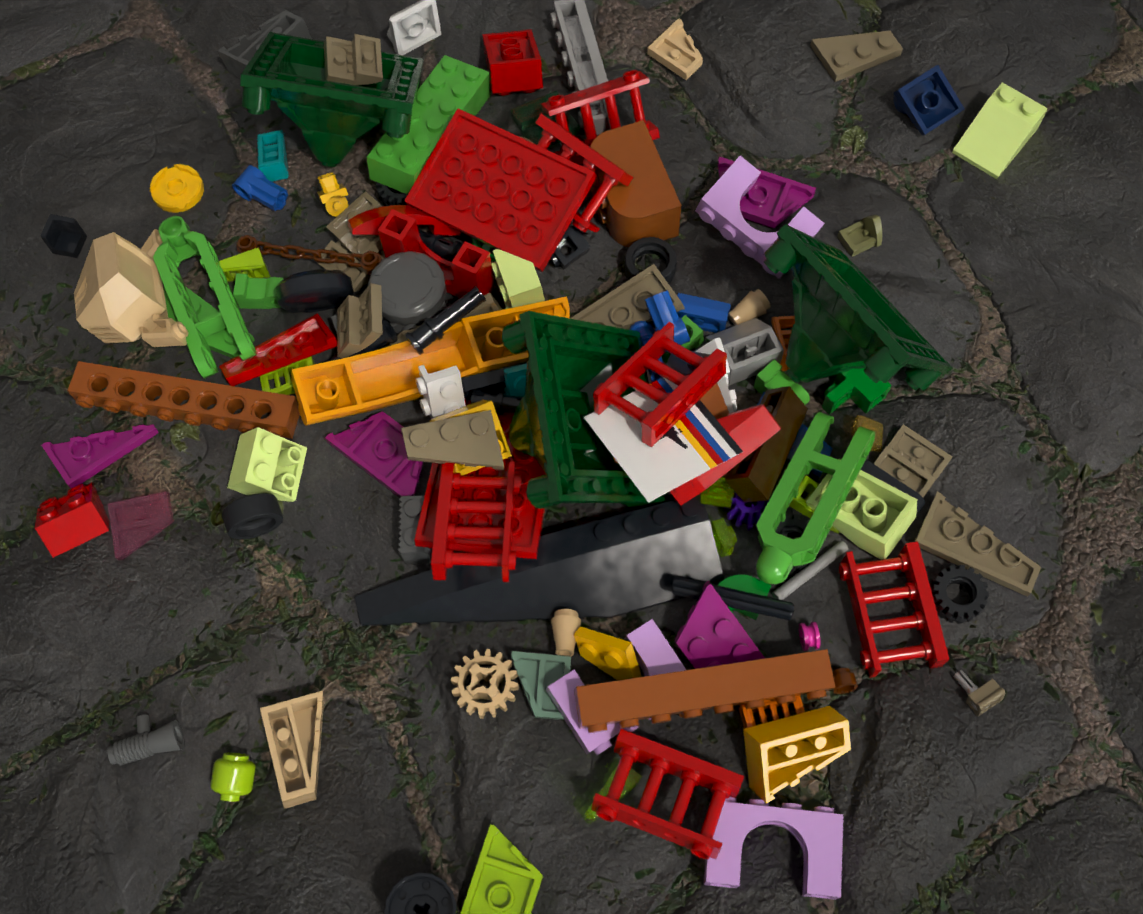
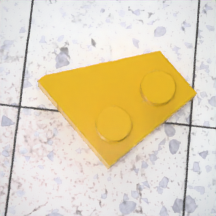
(608, 653)

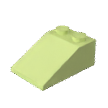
(1000, 130)
(872, 514)

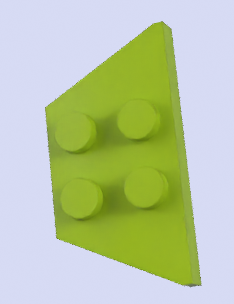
(502, 879)

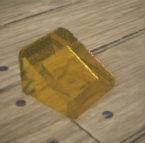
(872, 425)

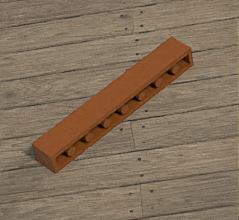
(703, 689)

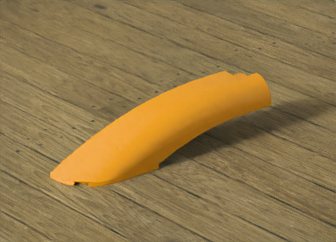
(390, 373)

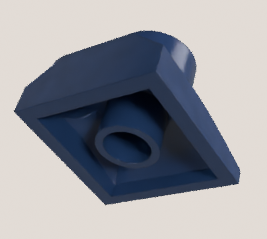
(928, 100)

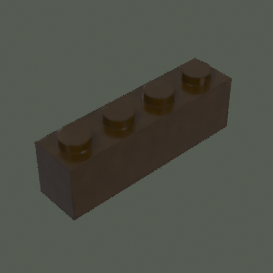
(758, 472)

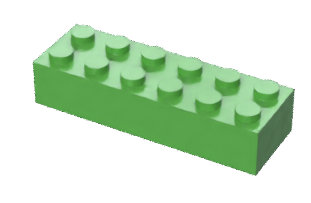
(448, 87)

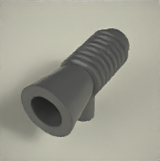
(146, 743)

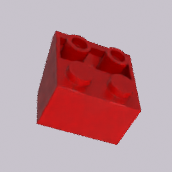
(71, 519)

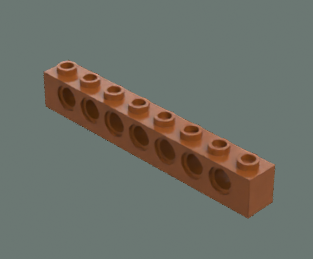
(92, 378)

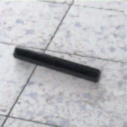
(736, 599)

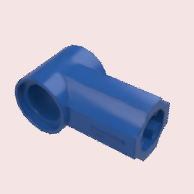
(255, 185)
(663, 311)

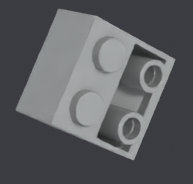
(748, 348)

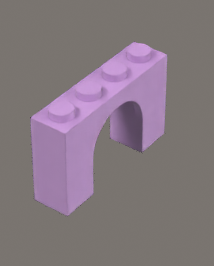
(722, 210)
(653, 656)
(816, 831)

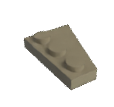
(855, 53)
(457, 440)

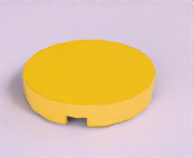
(177, 188)

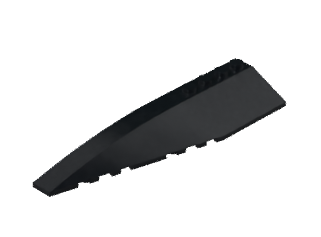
(588, 568)

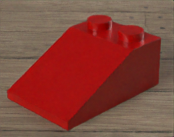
(513, 62)

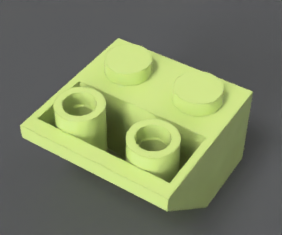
(516, 280)
(267, 465)

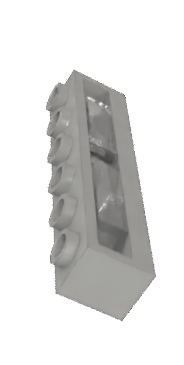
(580, 55)

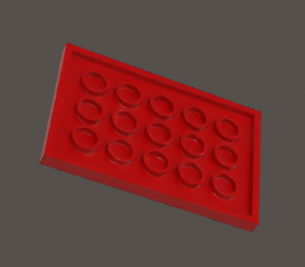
(500, 188)
(526, 517)

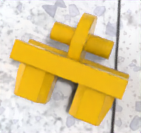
(332, 194)

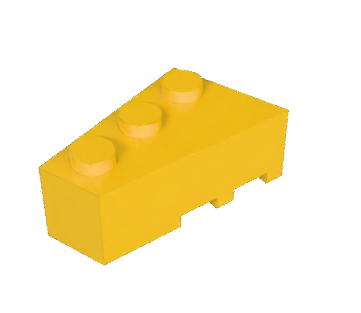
(793, 746)

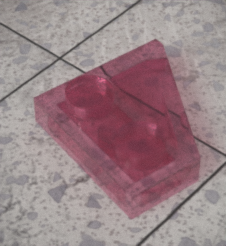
(138, 521)

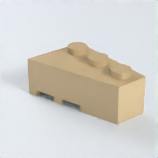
(295, 745)

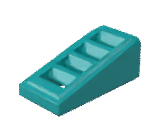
(272, 158)

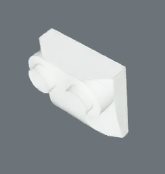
(414, 26)

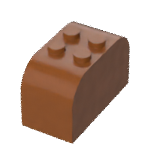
(649, 202)

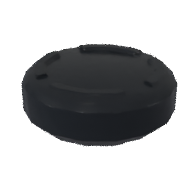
(314, 290)

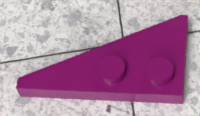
(91, 454)

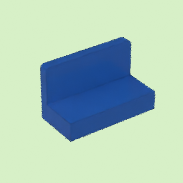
(705, 313)

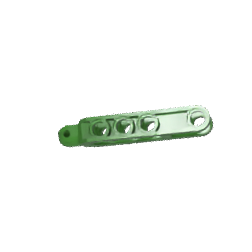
(177, 246)
(782, 552)

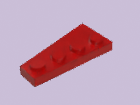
(288, 347)

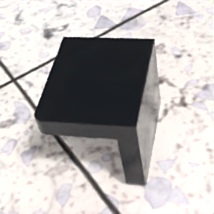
(63, 236)

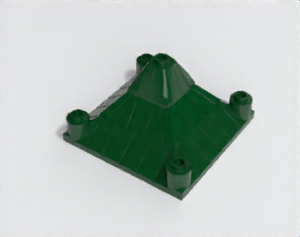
(328, 111)
(846, 319)
(562, 373)

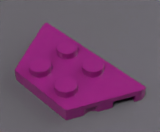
(771, 197)
(380, 452)
(714, 634)

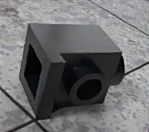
(576, 242)

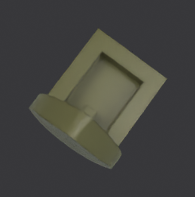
(862, 235)

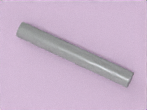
(810, 570)

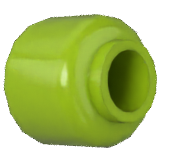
(233, 776)

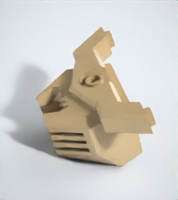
(124, 295)

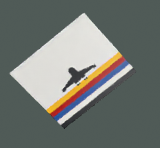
(679, 456)

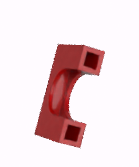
(468, 269)

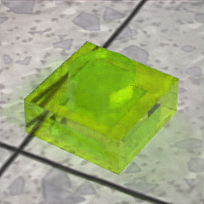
(718, 494)
(724, 537)

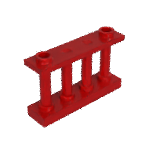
(629, 81)
(591, 161)
(671, 405)
(448, 532)
(916, 590)
(692, 773)

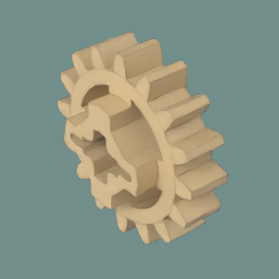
(476, 691)

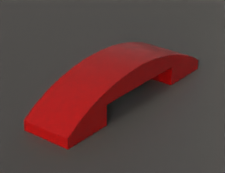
(369, 221)

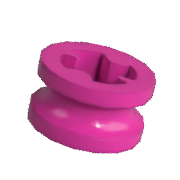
(809, 636)

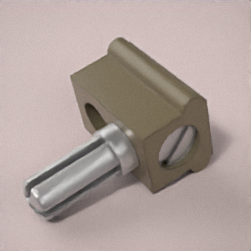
(980, 698)

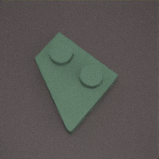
(536, 674)

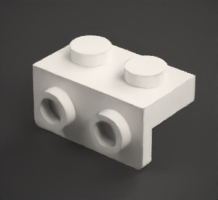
(440, 391)

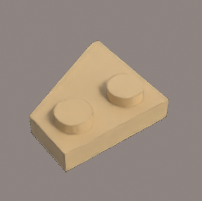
(676, 51)

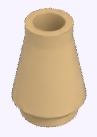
(750, 307)
(564, 626)

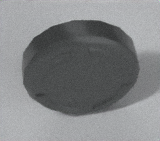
(410, 287)

